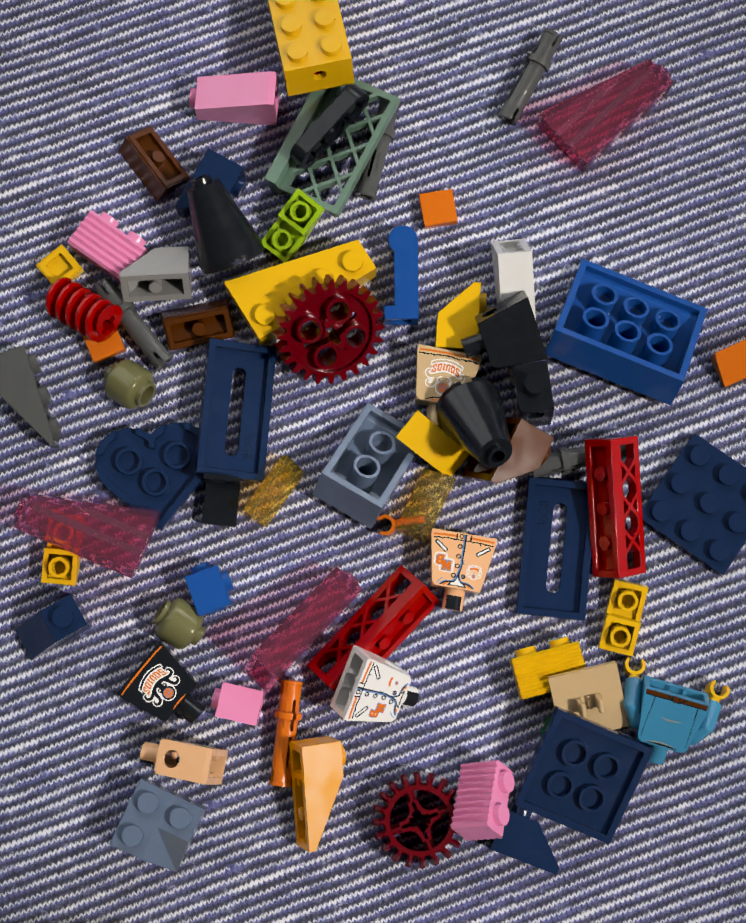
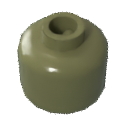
(129, 384)
(178, 623)

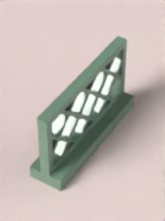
(285, 169)

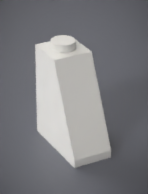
(513, 270)

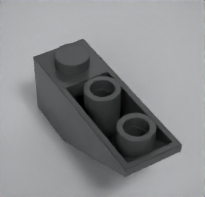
(24, 394)

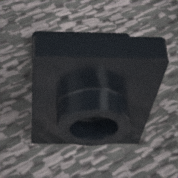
(221, 500)

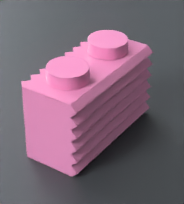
(106, 245)
(482, 800)

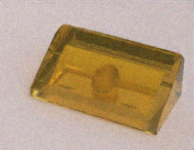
(274, 491)
(425, 504)

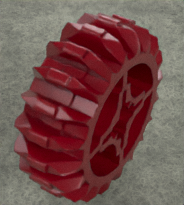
(430, 849)

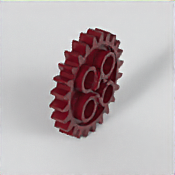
(315, 306)

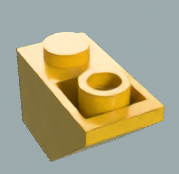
(458, 318)

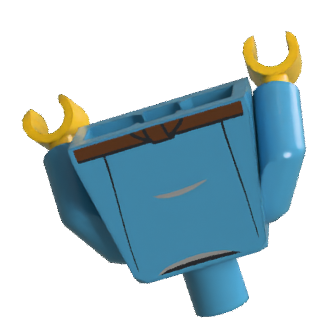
(668, 713)

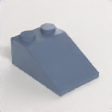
(365, 467)

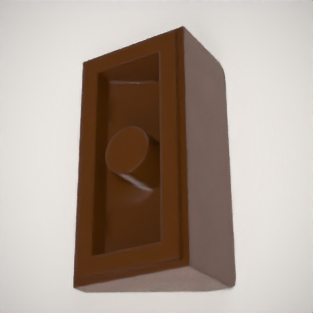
(153, 162)
(197, 324)

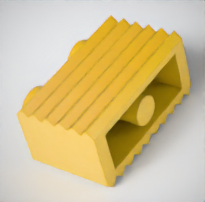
(533, 667)

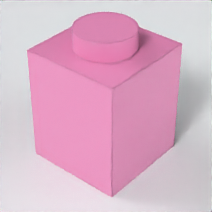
(238, 703)

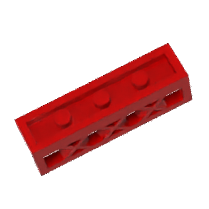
(610, 507)
(381, 635)

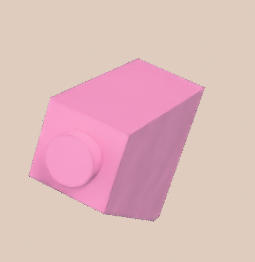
(237, 98)

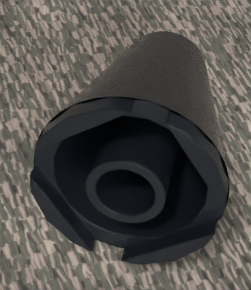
(219, 226)
(476, 421)

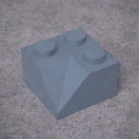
(158, 825)

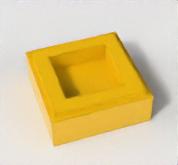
(59, 265)

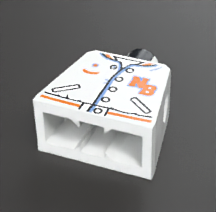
(372, 688)

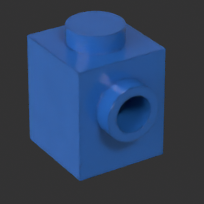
(209, 588)

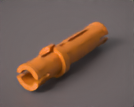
(286, 730)

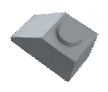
(158, 276)

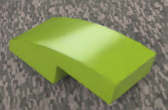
(293, 226)

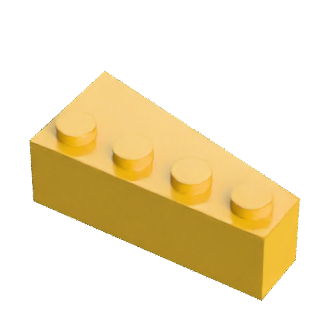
(262, 292)

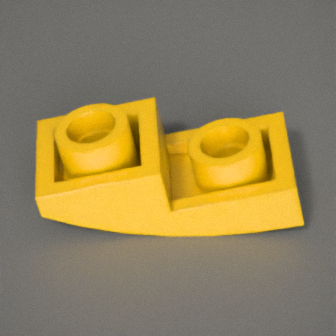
(432, 444)
(60, 566)
(623, 617)

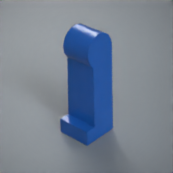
(404, 249)

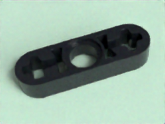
(329, 126)

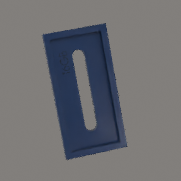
(258, 369)
(532, 594)

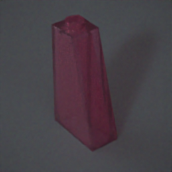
(600, 115)
(94, 530)
(302, 629)

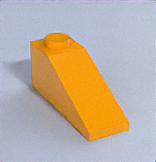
(315, 784)

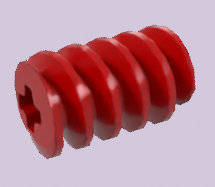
(83, 310)

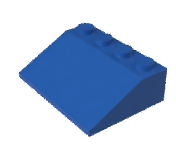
(626, 332)

